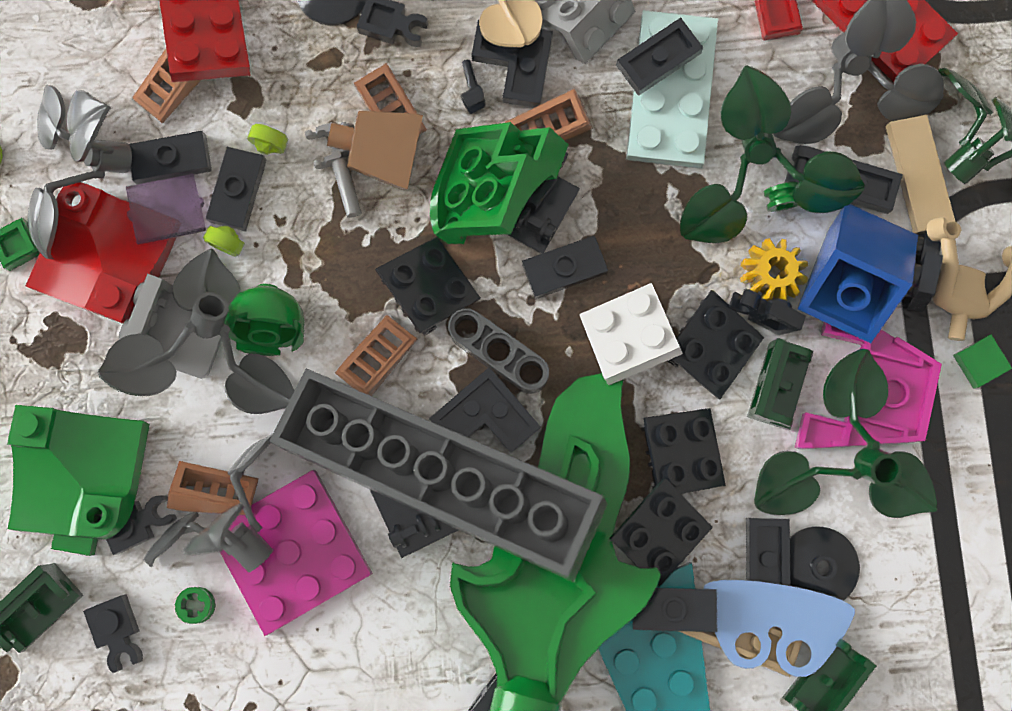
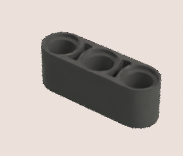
(489, 334)

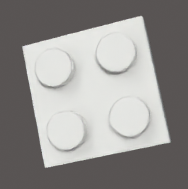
(630, 334)

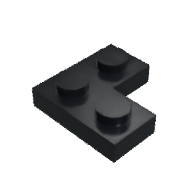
(525, 66)
(925, 273)
(488, 403)

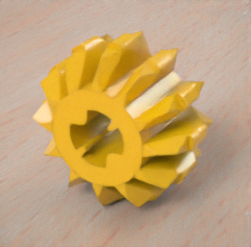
(764, 259)

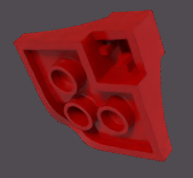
(97, 255)

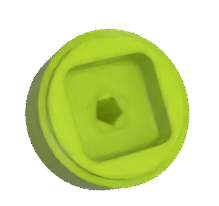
(267, 139)
(224, 239)

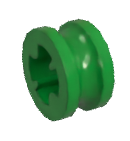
(780, 197)
(186, 615)

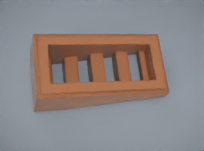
(158, 74)
(375, 78)
(557, 106)
(366, 347)
(199, 477)

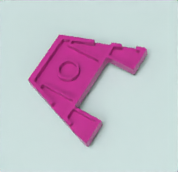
(910, 400)

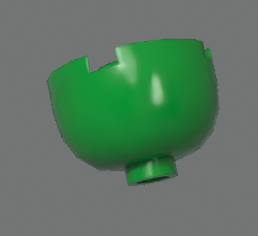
(265, 320)

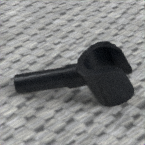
(474, 97)

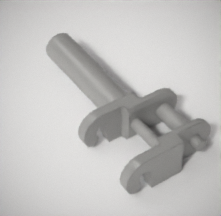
(340, 170)

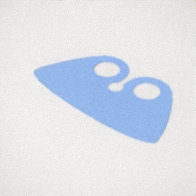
(797, 611)

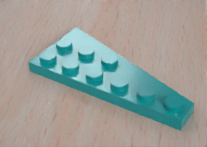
(658, 667)

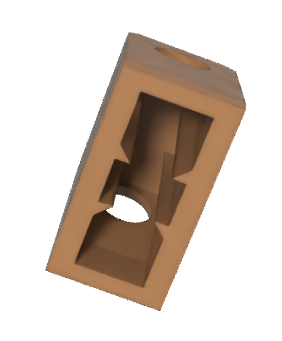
(380, 145)

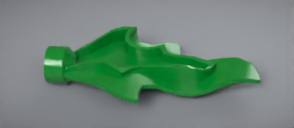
(535, 620)

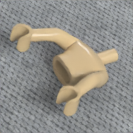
(961, 287)

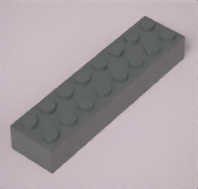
(441, 474)

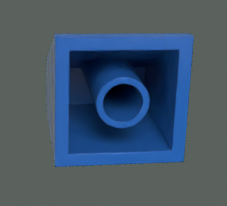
(860, 273)

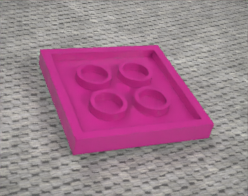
(310, 555)

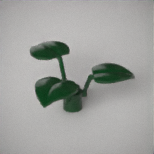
(753, 113)
(976, 154)
(898, 479)

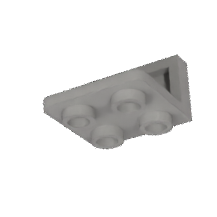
(586, 22)
(163, 319)

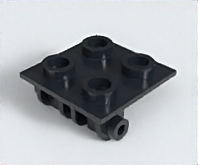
(539, 226)
(427, 285)
(715, 344)
(684, 450)
(409, 528)
(661, 531)

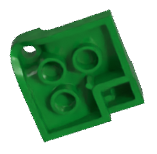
(490, 178)
(72, 469)

